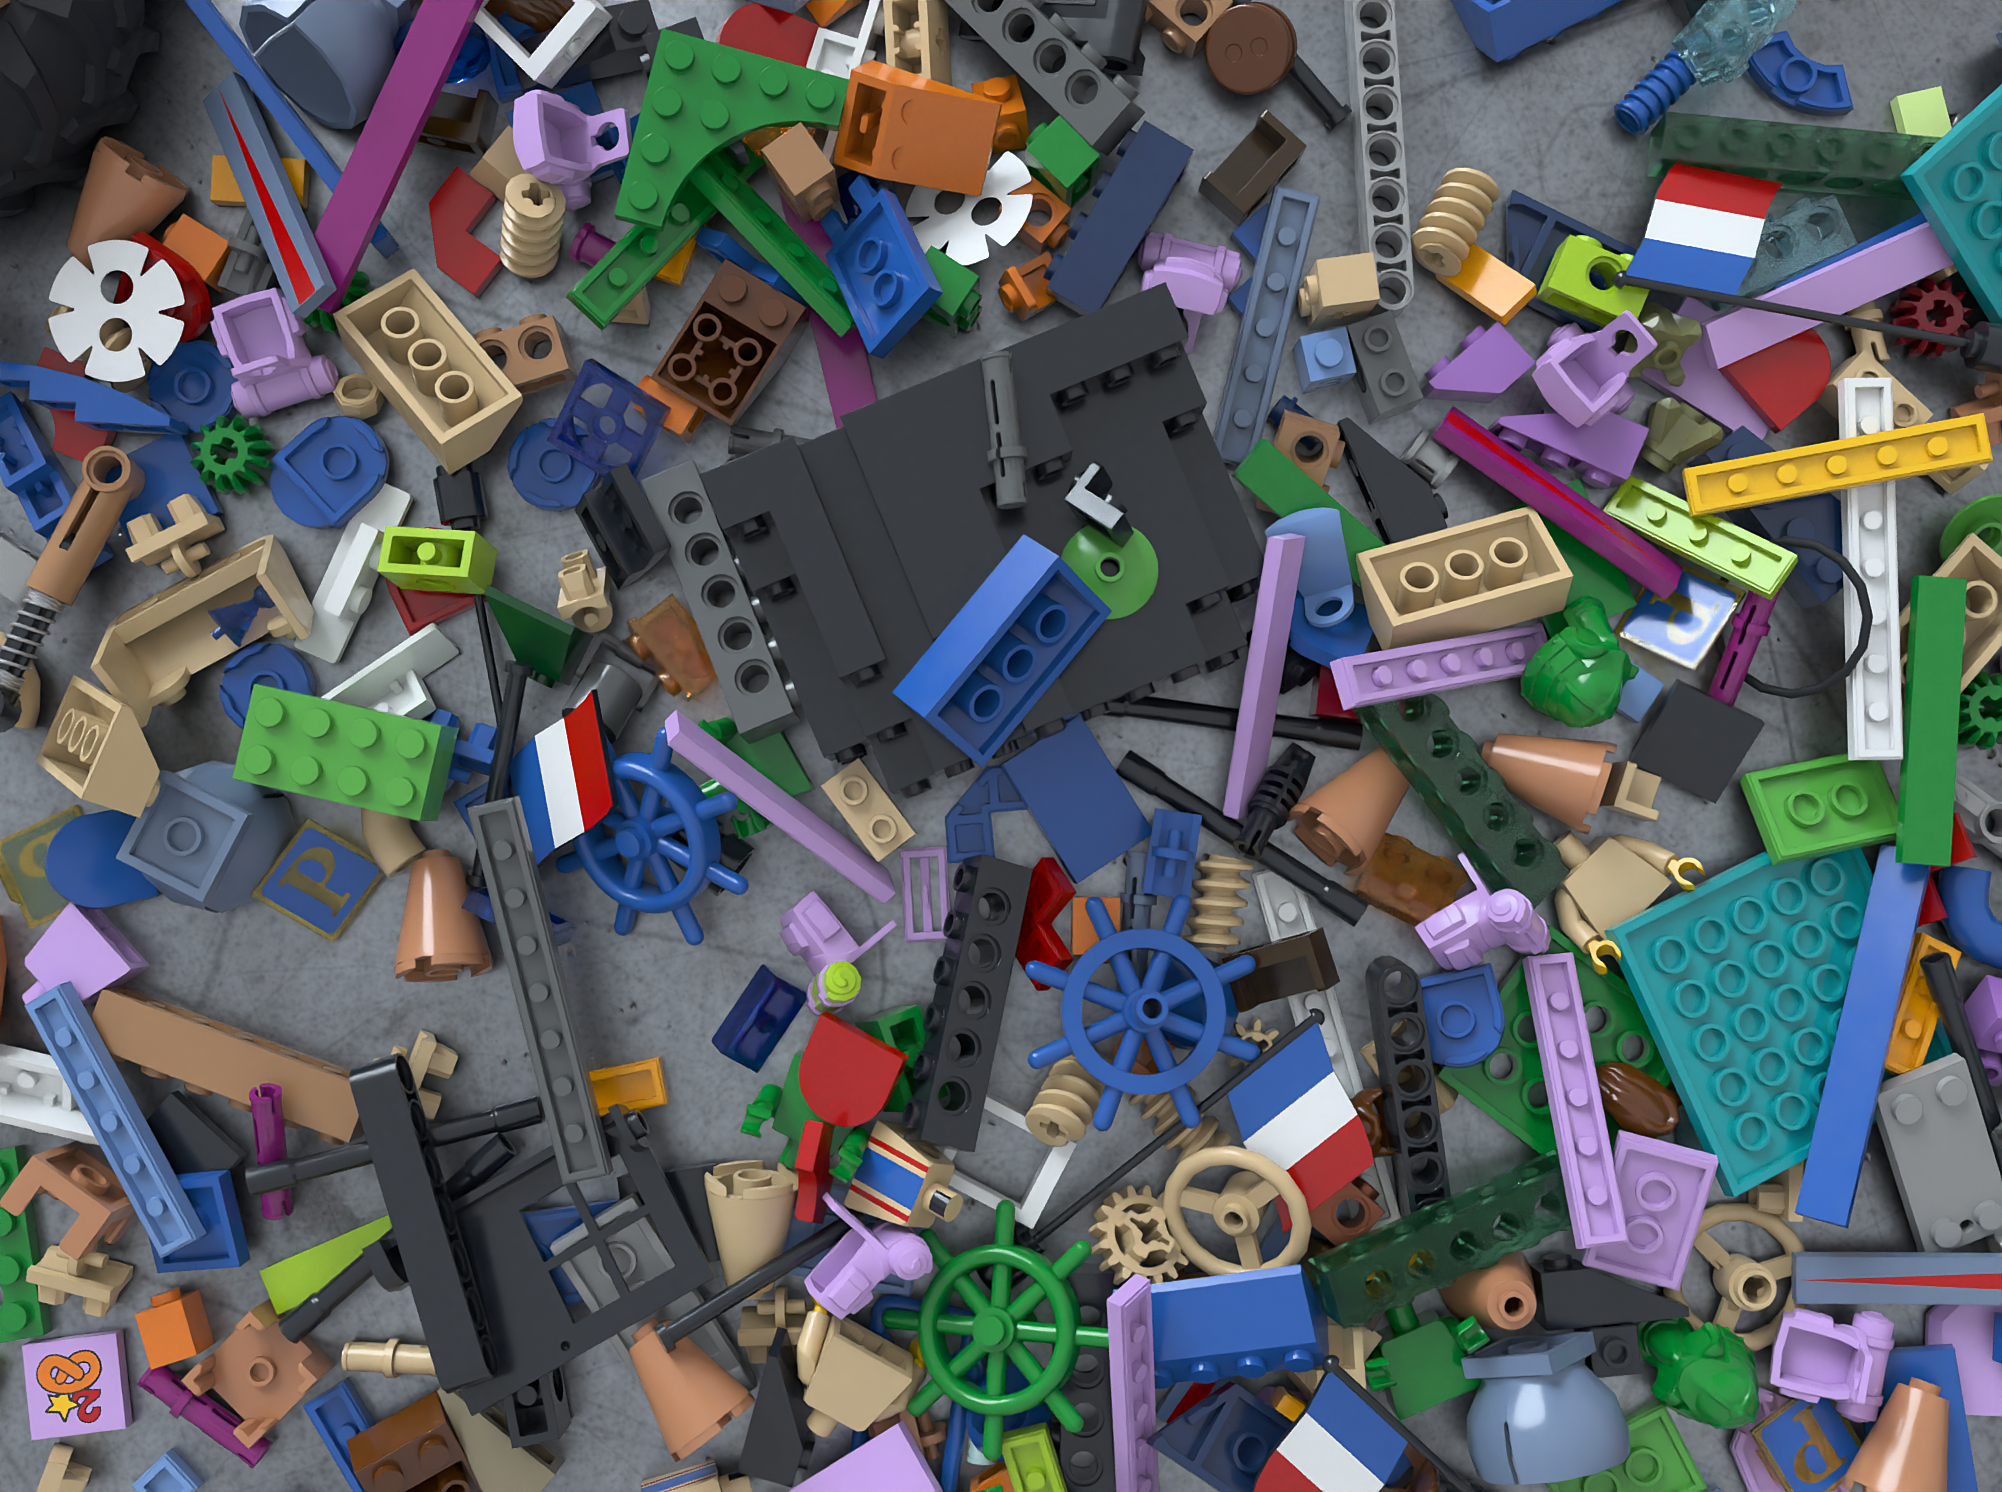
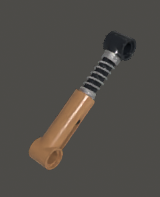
(65, 565)

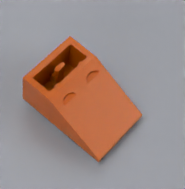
(916, 130)

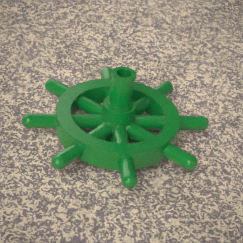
(999, 1330)

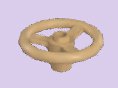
(1236, 1209)
(1741, 1279)

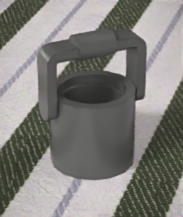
(616, 690)

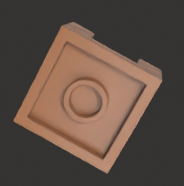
(81, 1183)
(260, 1372)

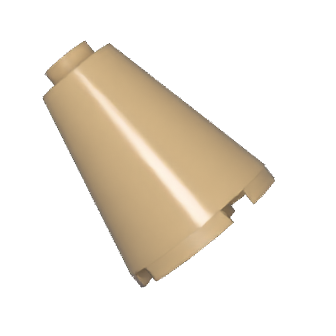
(750, 1215)

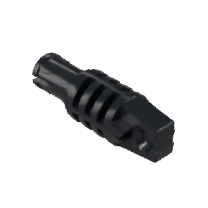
(1274, 799)

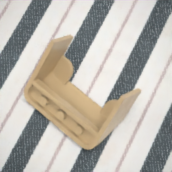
(168, 637)

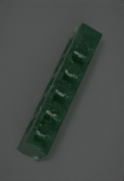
(1789, 153)
(1461, 811)
(1429, 1232)

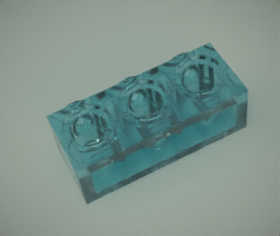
(1727, 35)
(1795, 244)

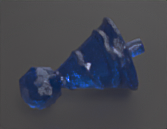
(237, 618)

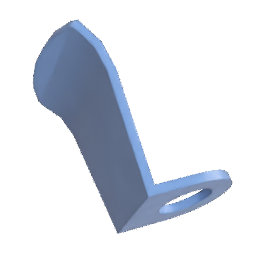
(1324, 562)

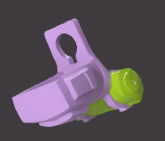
(828, 950)

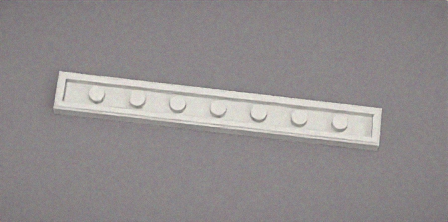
(1871, 548)
(1287, 914)

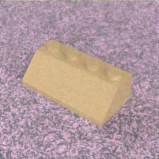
(429, 369)
(1463, 580)
(1983, 608)
(100, 750)

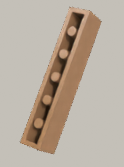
(226, 1061)

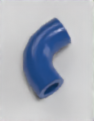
(1970, 919)

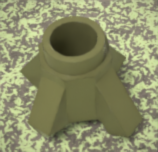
(1673, 338)
(1677, 434)

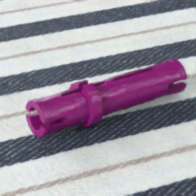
(1742, 645)
(270, 1144)
(202, 1412)

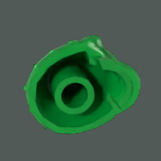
(1580, 670)
(1701, 1372)

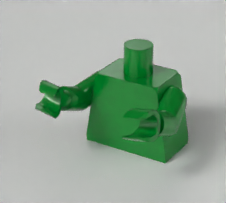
(769, 756)
(790, 1114)
(1421, 1359)

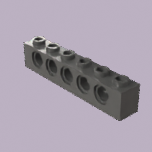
(1101, 121)
(755, 714)

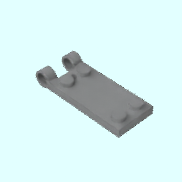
(1941, 1156)
(641, 1258)

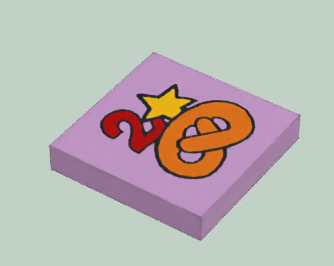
(77, 1385)

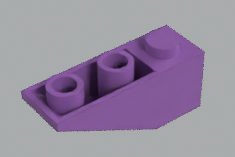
(1598, 451)

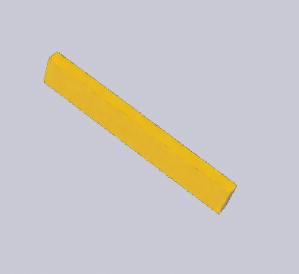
(1837, 465)

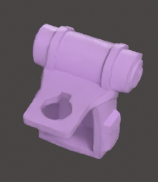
(560, 143)
(1194, 274)
(269, 354)
(1585, 375)
(1483, 922)
(863, 1259)
(1833, 1360)

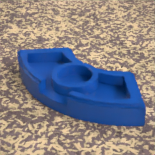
(1798, 81)

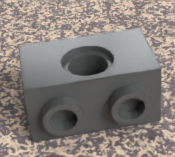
(1383, 368)

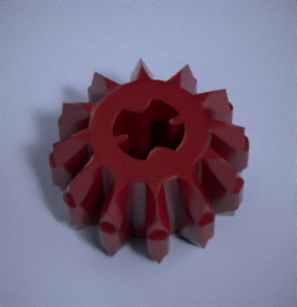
(1941, 305)

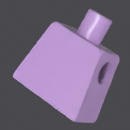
(84, 950)

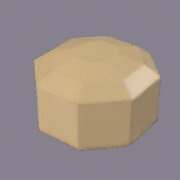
(358, 396)

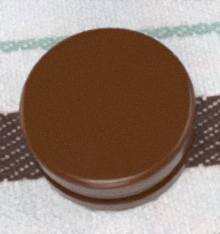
(1251, 47)

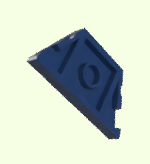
(1532, 239)
(1223, 1438)

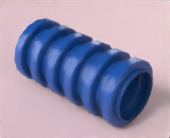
(1654, 94)

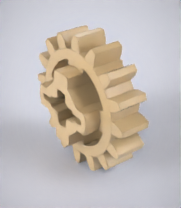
(1136, 1238)

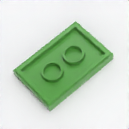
(1821, 807)
(1656, 1460)

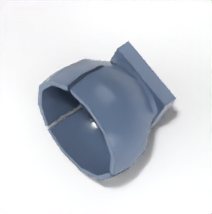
(329, 55)
(209, 837)
(1552, 1405)

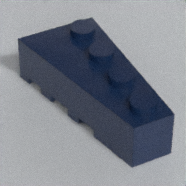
(1118, 220)
(1809, 517)

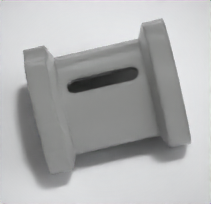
(1429, 459)

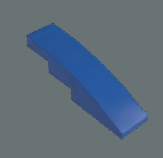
(93, 403)
(34, 471)

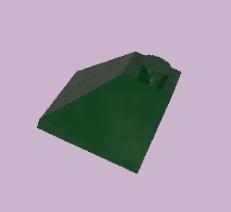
(539, 638)

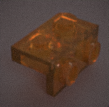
(675, 646)
(1408, 880)

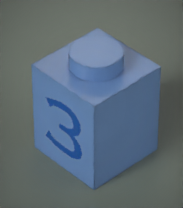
(1324, 360)

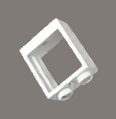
(559, 48)
(1040, 1186)

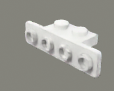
(840, 53)
(352, 575)
(396, 679)
(38, 1097)

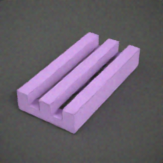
(924, 854)

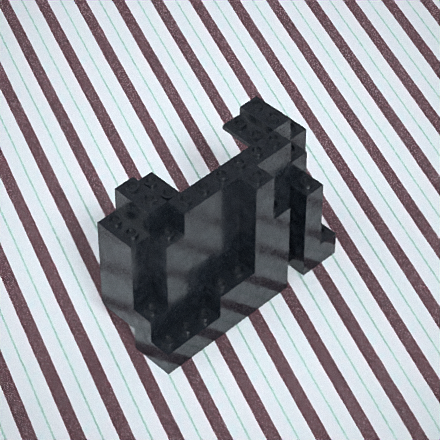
(896, 523)

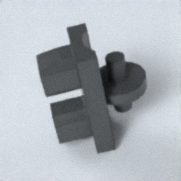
(248, 264)

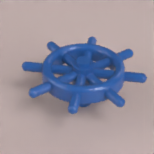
(648, 836)
(1142, 1012)

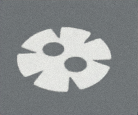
(965, 238)
(151, 293)

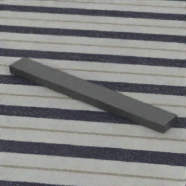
(540, 989)

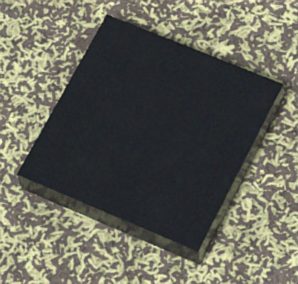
(1696, 741)

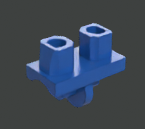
(472, 755)
(1172, 853)

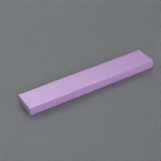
(1828, 290)
(1435, 666)
(1263, 670)
(778, 806)
(1575, 1101)
(1133, 1386)

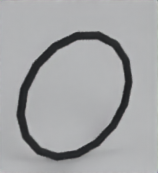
(1867, 617)

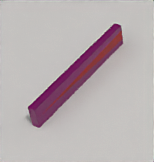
(1559, 503)

